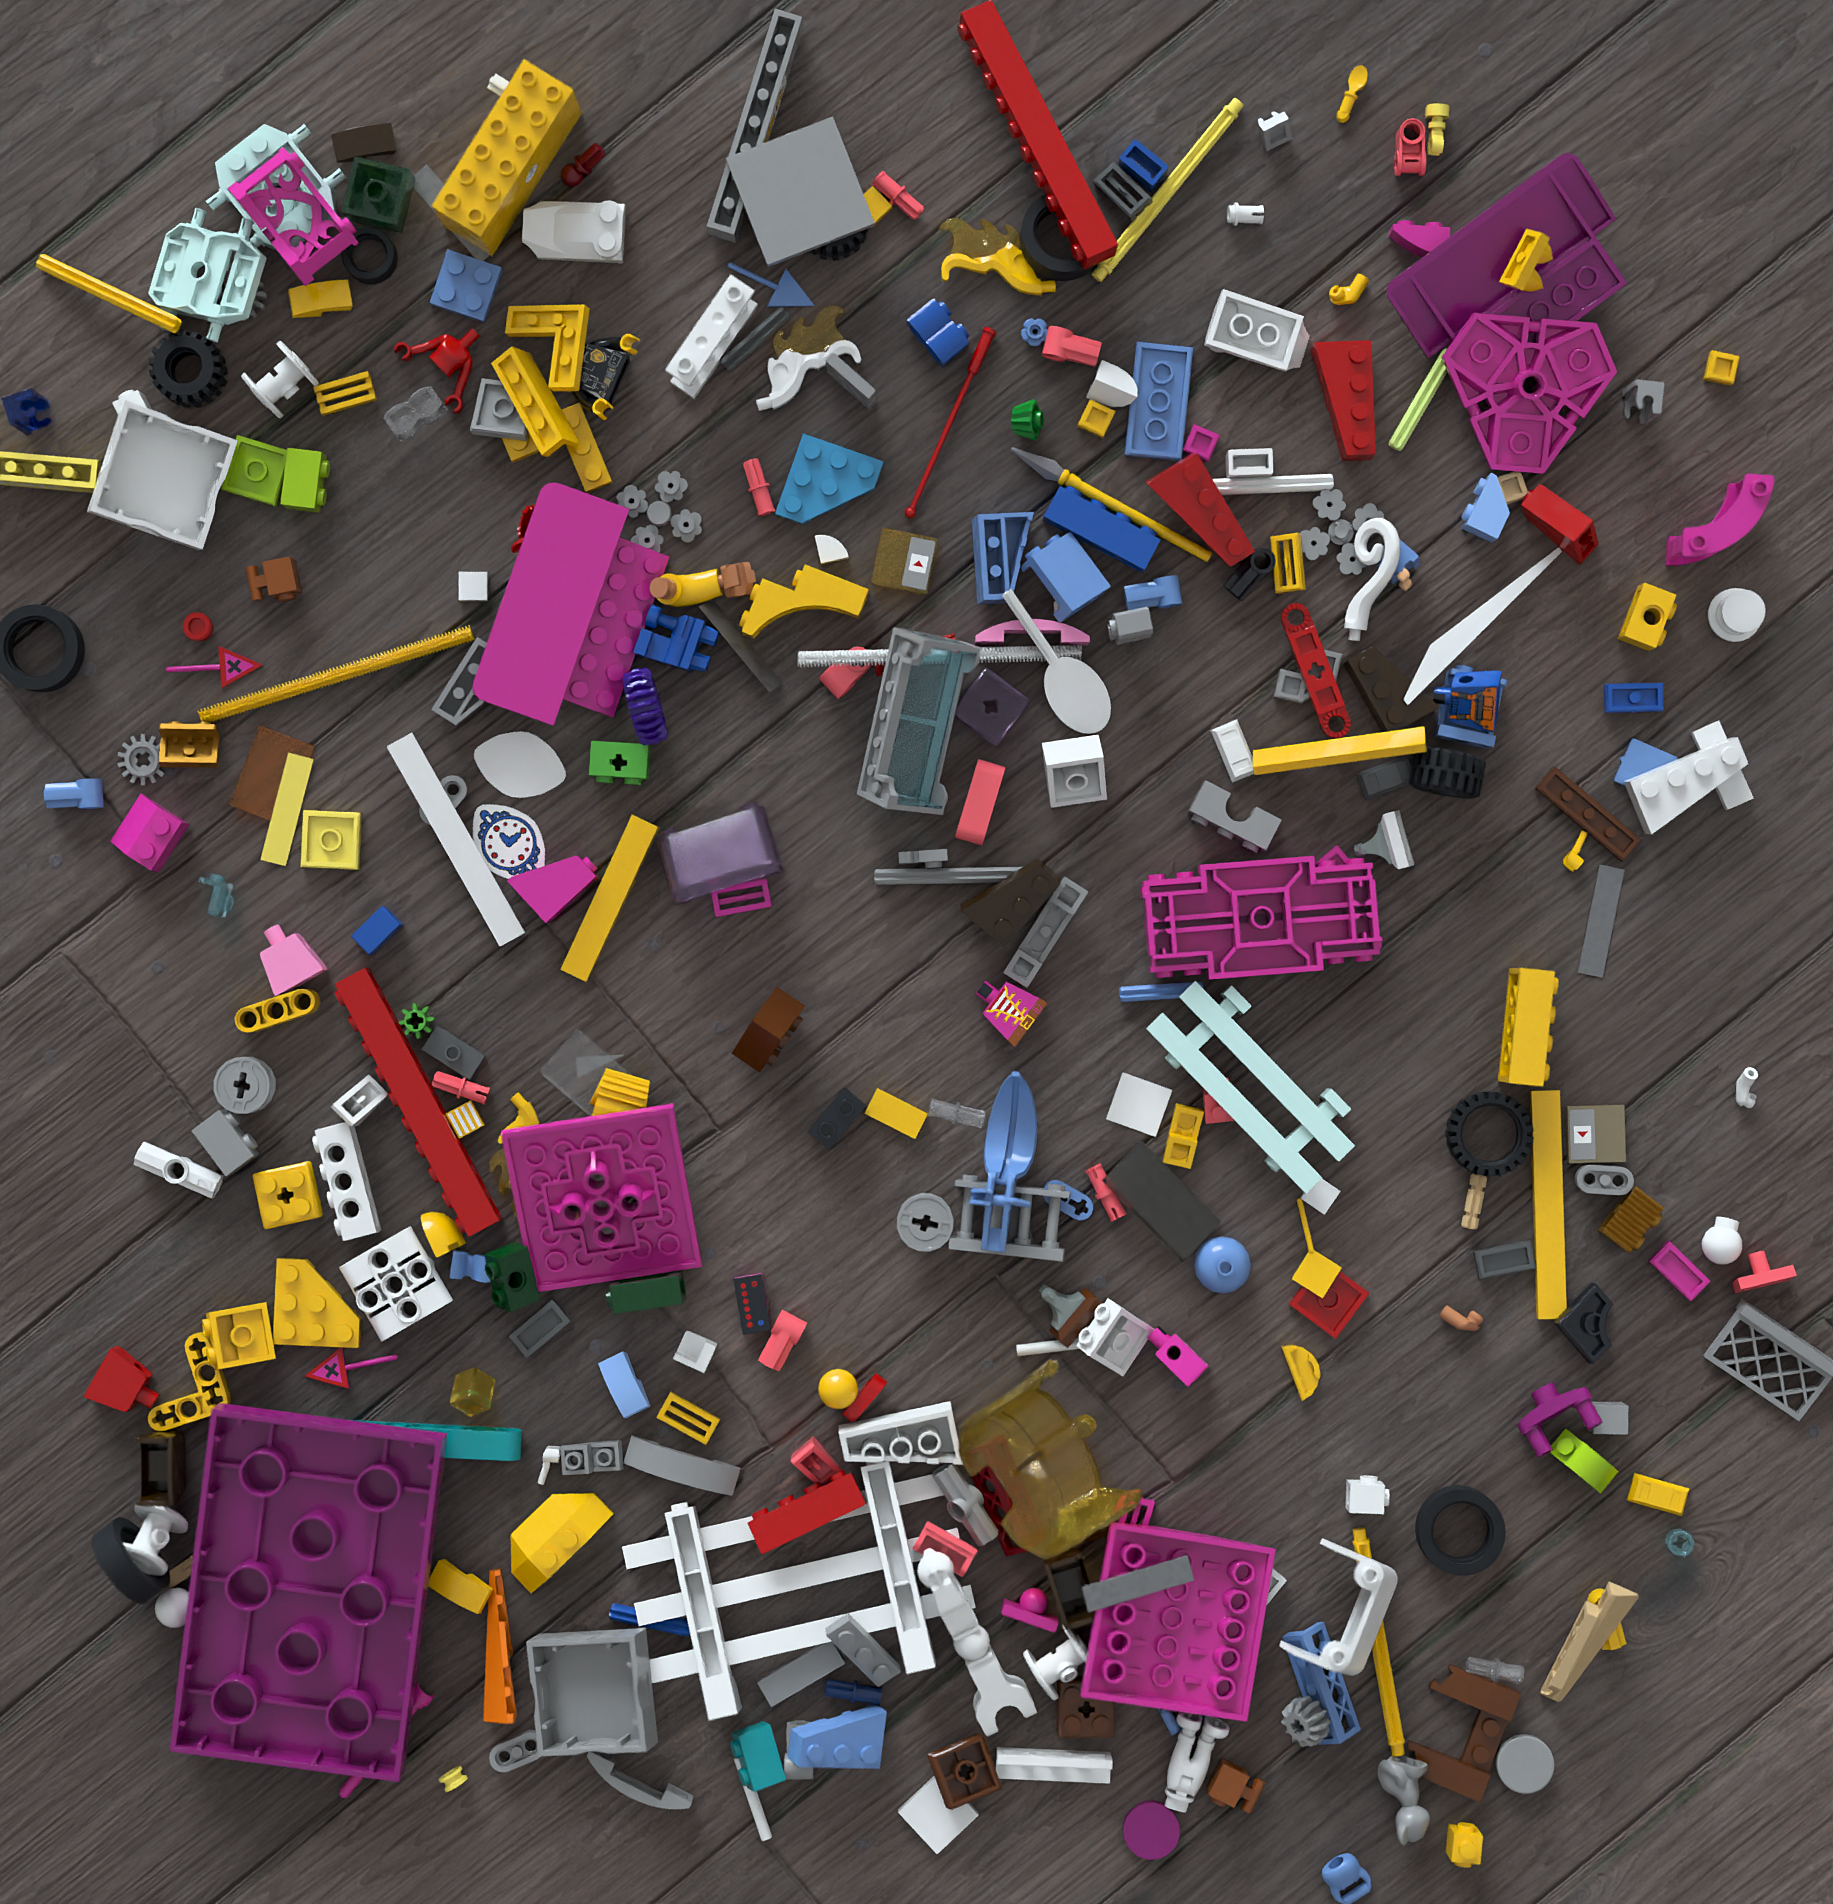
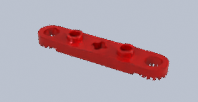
(1309, 650)

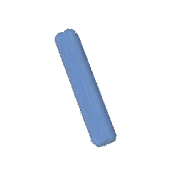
(1153, 992)

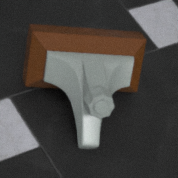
(1070, 1312)

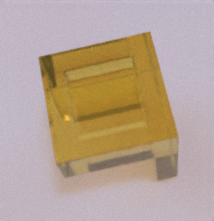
(472, 1391)

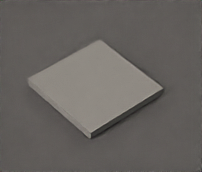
(800, 191)

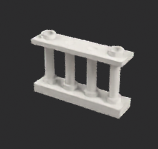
(712, 337)

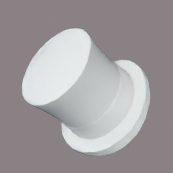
(1736, 614)

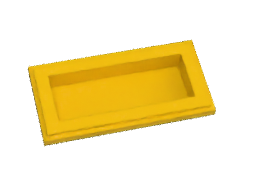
(1658, 1494)

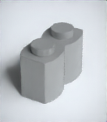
(1130, 626)

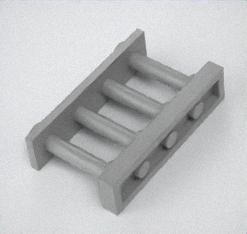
(1022, 1245)

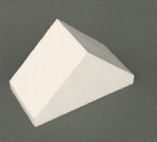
(360, 1101)

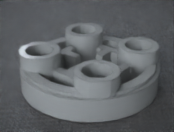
(1524, 1763)

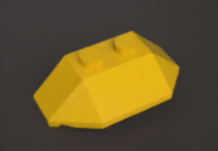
(554, 1535)

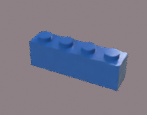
(1101, 529)

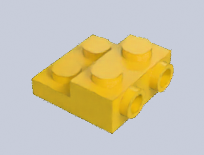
(239, 1336)

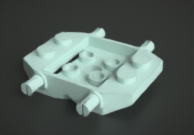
(254, 153)
(191, 247)

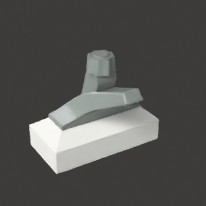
(1389, 842)

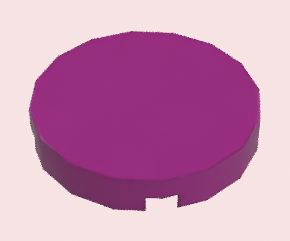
(1151, 1830)

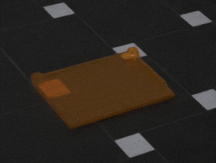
(263, 771)

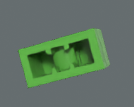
(604, 753)

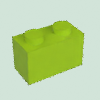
(304, 480)

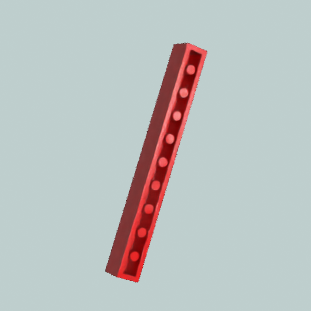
(1037, 135)
(418, 1102)

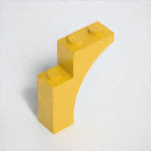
(812, 591)

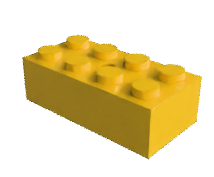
(1527, 1026)

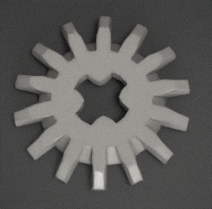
(131, 759)

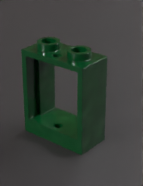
(646, 1292)

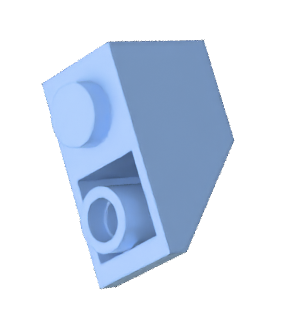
(1488, 511)

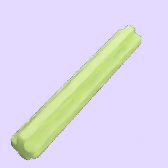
(1419, 404)

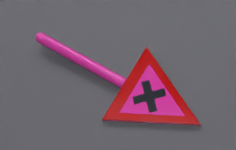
(231, 666)
(334, 1371)

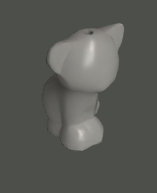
(1400, 1778)

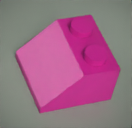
(149, 833)

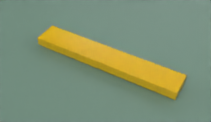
(1339, 750)

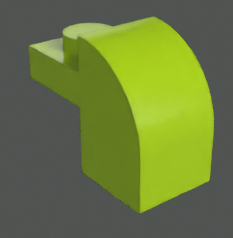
(1583, 1460)

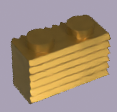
(1631, 1220)

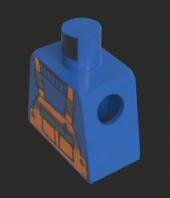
(1472, 699)

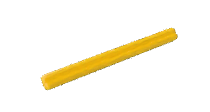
(108, 293)

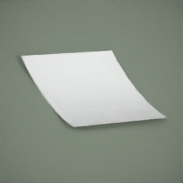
(1139, 1104)

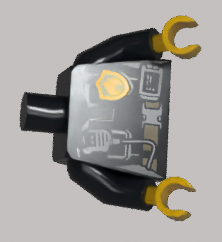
(603, 371)

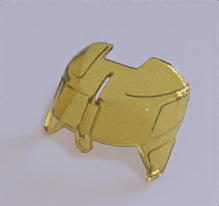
(1058, 1492)

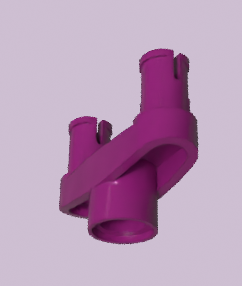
(1550, 1405)

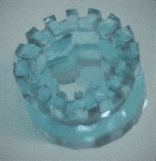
(1672, 1537)

